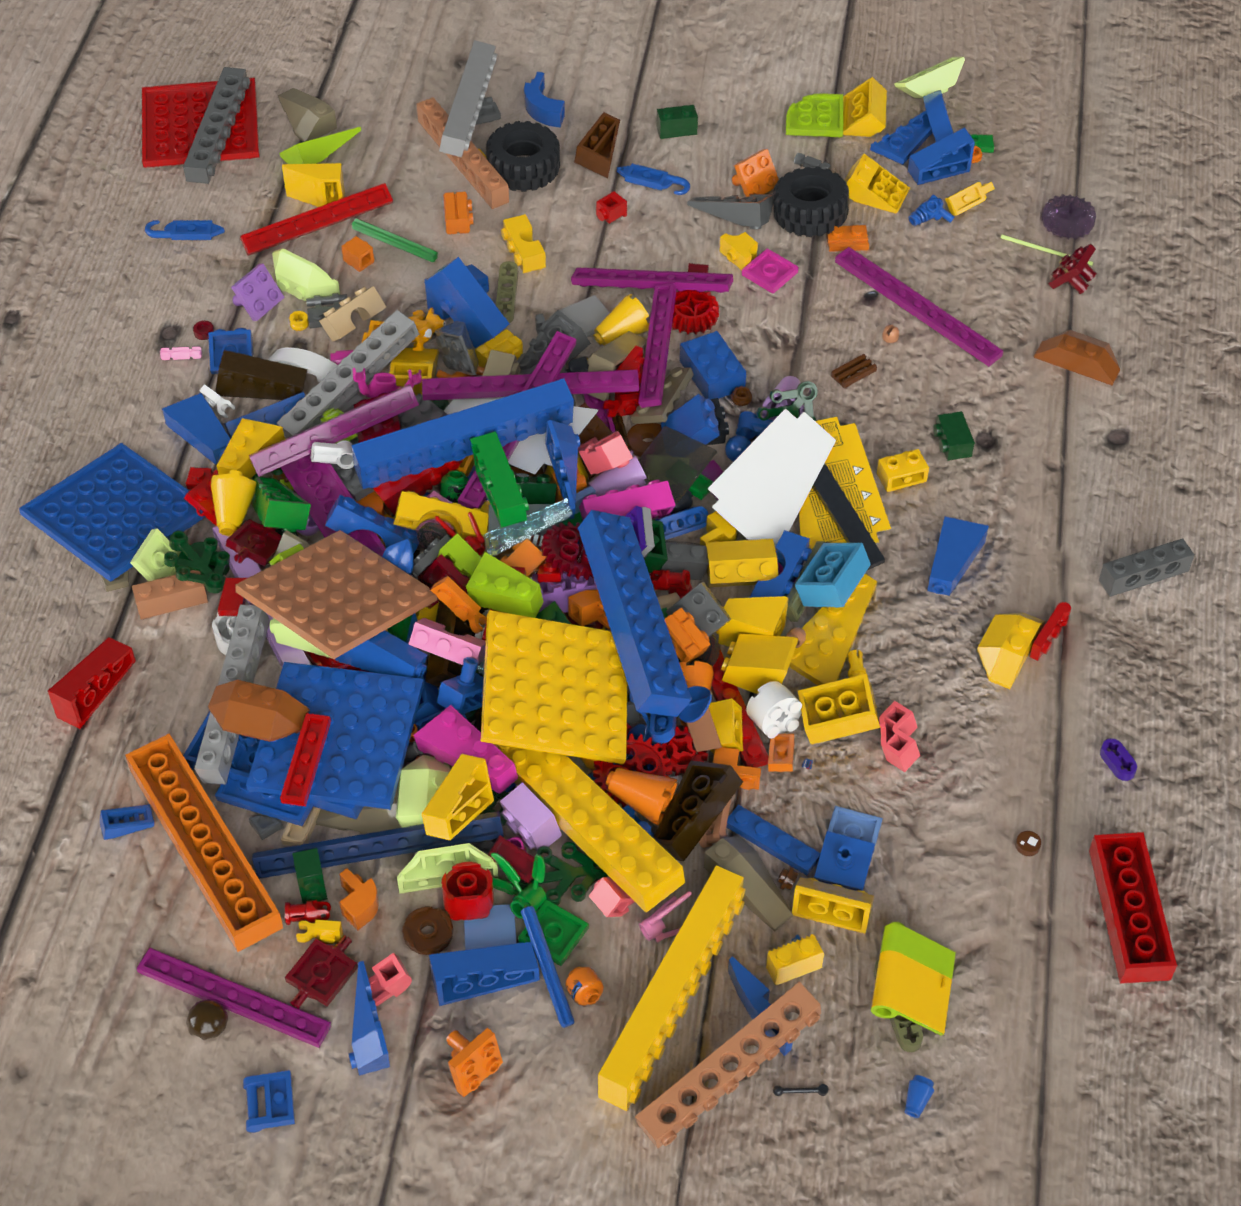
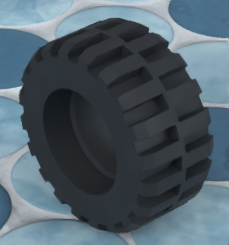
(524, 139)
(811, 201)

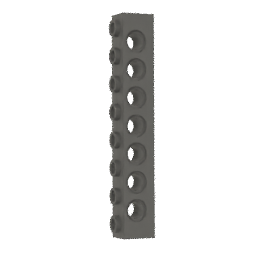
(216, 125)

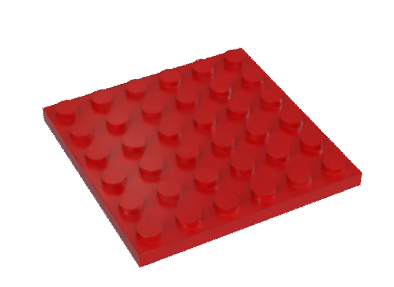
(174, 115)

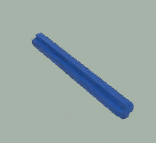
(547, 966)

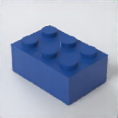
(713, 365)

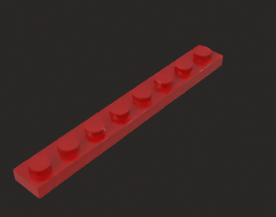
(316, 219)

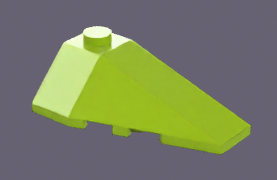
(317, 149)

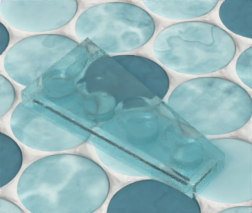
(506, 537)

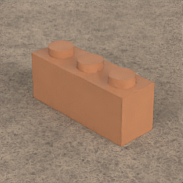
(167, 595)

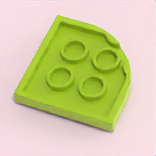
(816, 116)

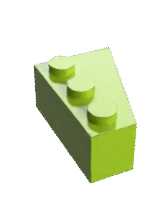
(504, 588)

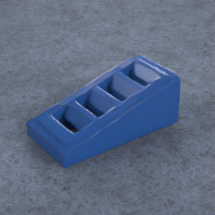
(119, 829)

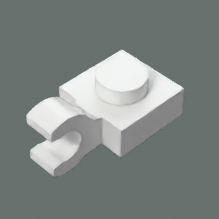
(215, 399)

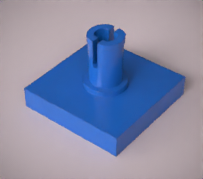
(844, 861)

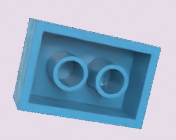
(832, 575)

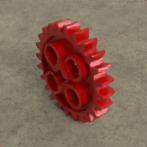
(643, 755)

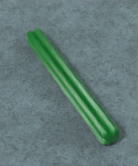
(394, 240)

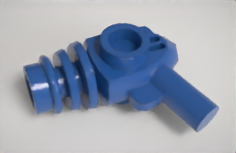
(928, 210)

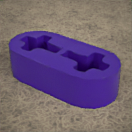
(1118, 759)

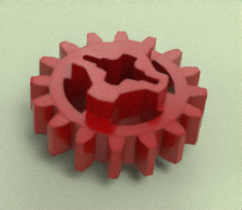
(682, 742)

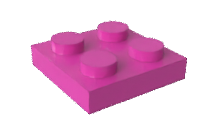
(770, 271)

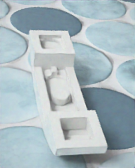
(305, 359)

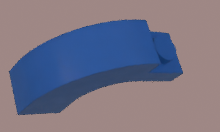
(541, 108)

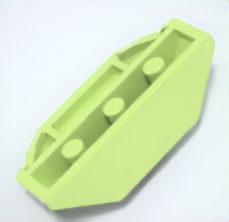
(932, 79)
(301, 276)
(417, 787)
(430, 865)

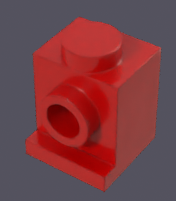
(611, 207)

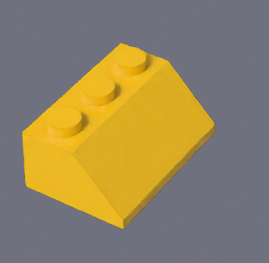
(865, 109)
(741, 562)
(832, 904)

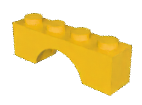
(416, 509)

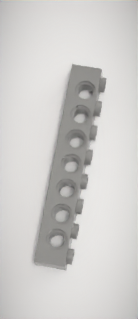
(339, 385)
(239, 664)

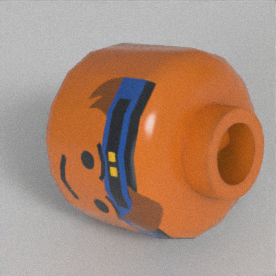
(584, 986)

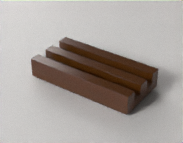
(851, 369)

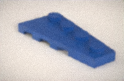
(905, 139)

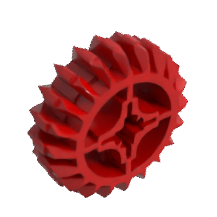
(694, 311)

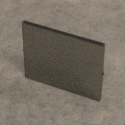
(676, 460)

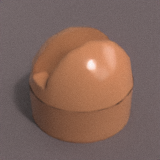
(894, 334)
(799, 633)

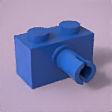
(463, 691)

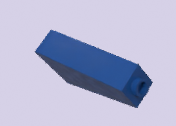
(198, 426)
(955, 552)
(386, 656)

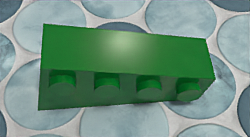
(498, 480)
(279, 505)

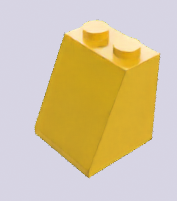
(753, 616)
(758, 660)

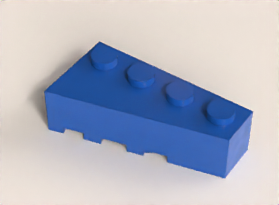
(482, 971)

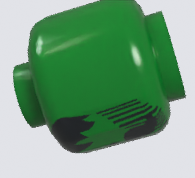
(453, 485)

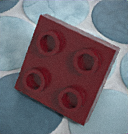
(1071, 267)
(440, 569)

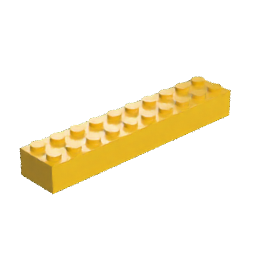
(599, 826)
(670, 989)

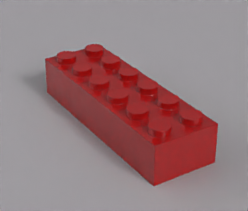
(1132, 908)

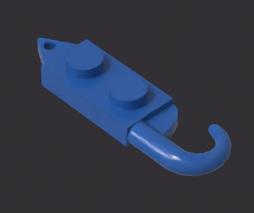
(652, 178)
(185, 230)

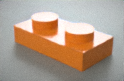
(781, 753)

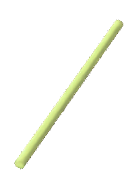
(1037, 247)

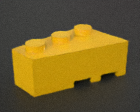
(248, 439)
(459, 798)

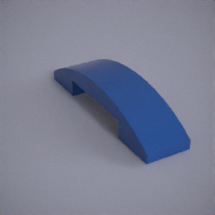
(938, 115)

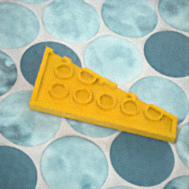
(831, 636)

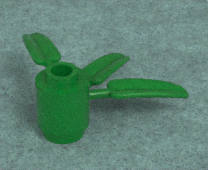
(531, 895)

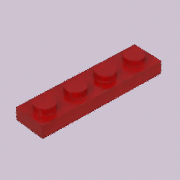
(305, 760)

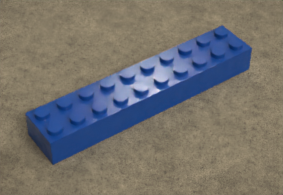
(449, 436)
(634, 614)

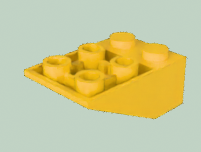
(314, 182)
(875, 186)
(415, 360)

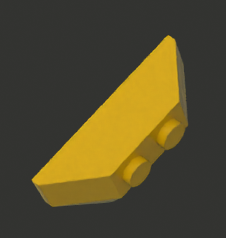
(1008, 646)

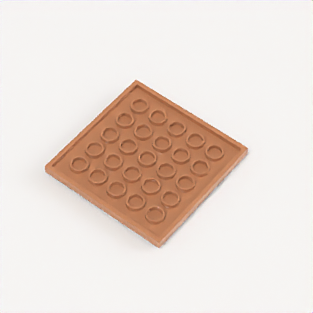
(336, 593)

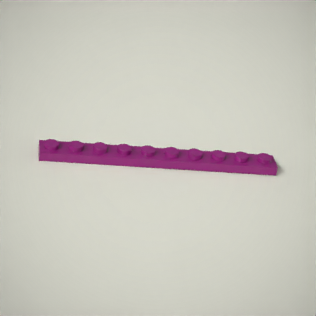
(919, 306)
(544, 373)
(511, 384)

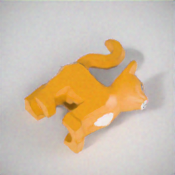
(425, 327)

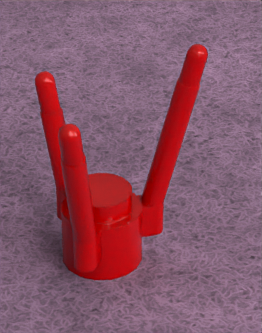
(475, 542)

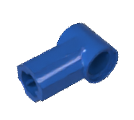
(750, 425)

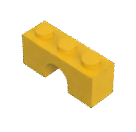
(527, 253)

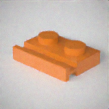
(848, 236)

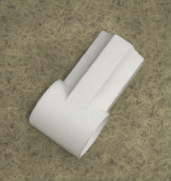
(333, 453)

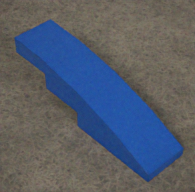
(753, 995)

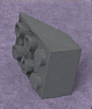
(457, 348)

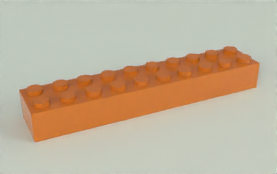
(204, 843)

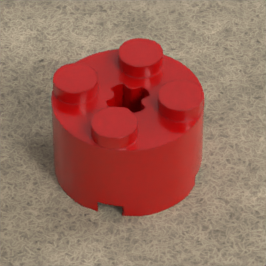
(468, 891)

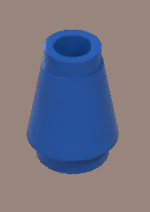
(918, 1095)

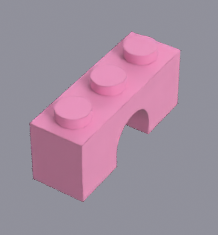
(434, 639)

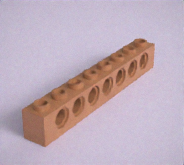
(472, 163)
(795, 1000)

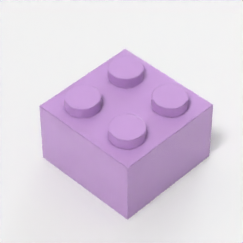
(530, 818)

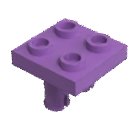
(257, 292)

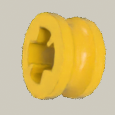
(295, 320)

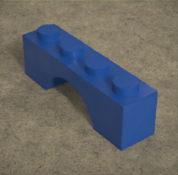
(351, 516)
(791, 554)

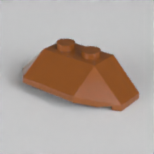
(1080, 355)
(256, 710)

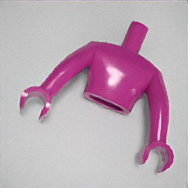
(382, 382)

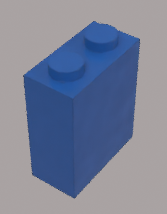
(695, 420)

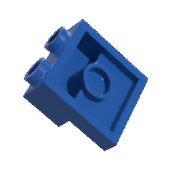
(235, 341)

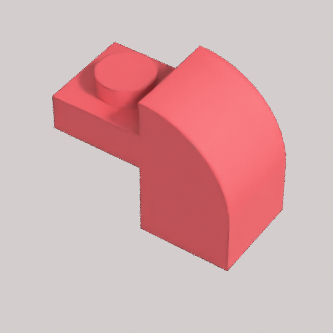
(389, 979)

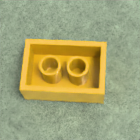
(838, 709)

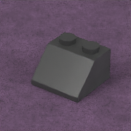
(686, 557)

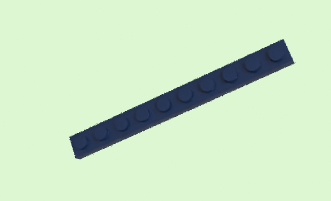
(375, 845)

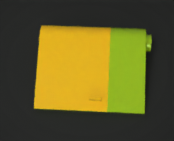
(913, 978)

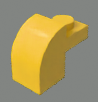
(718, 530)

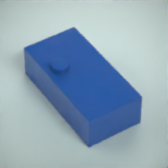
(466, 301)

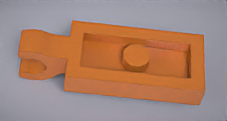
(459, 603)

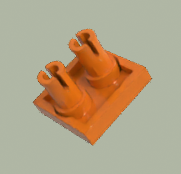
(756, 174)
(473, 1060)

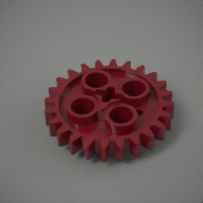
(562, 549)

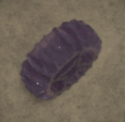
(1068, 216)

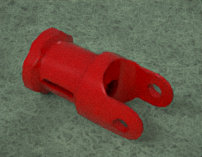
(668, 579)
(307, 911)

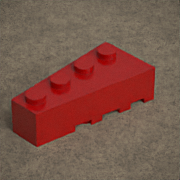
(418, 483)

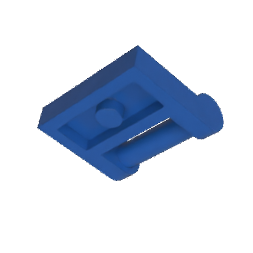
(277, 1099)

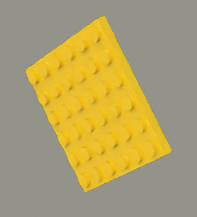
(553, 688)

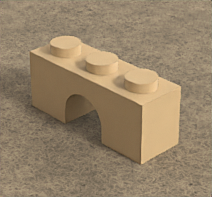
(339, 323)

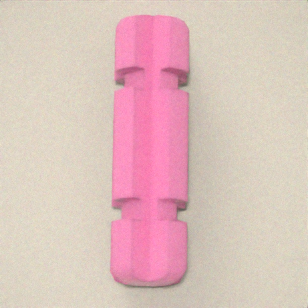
(181, 353)

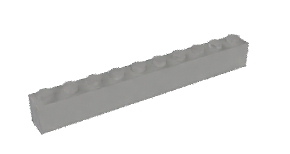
(468, 99)

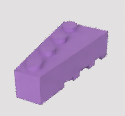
(562, 590)

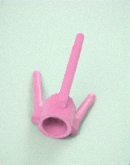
(653, 925)

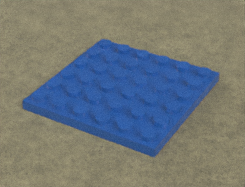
(111, 509)
(365, 740)

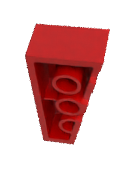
(90, 682)

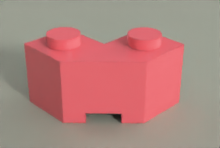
(605, 453)
(896, 727)
(610, 898)

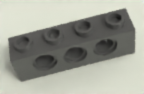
(1146, 567)

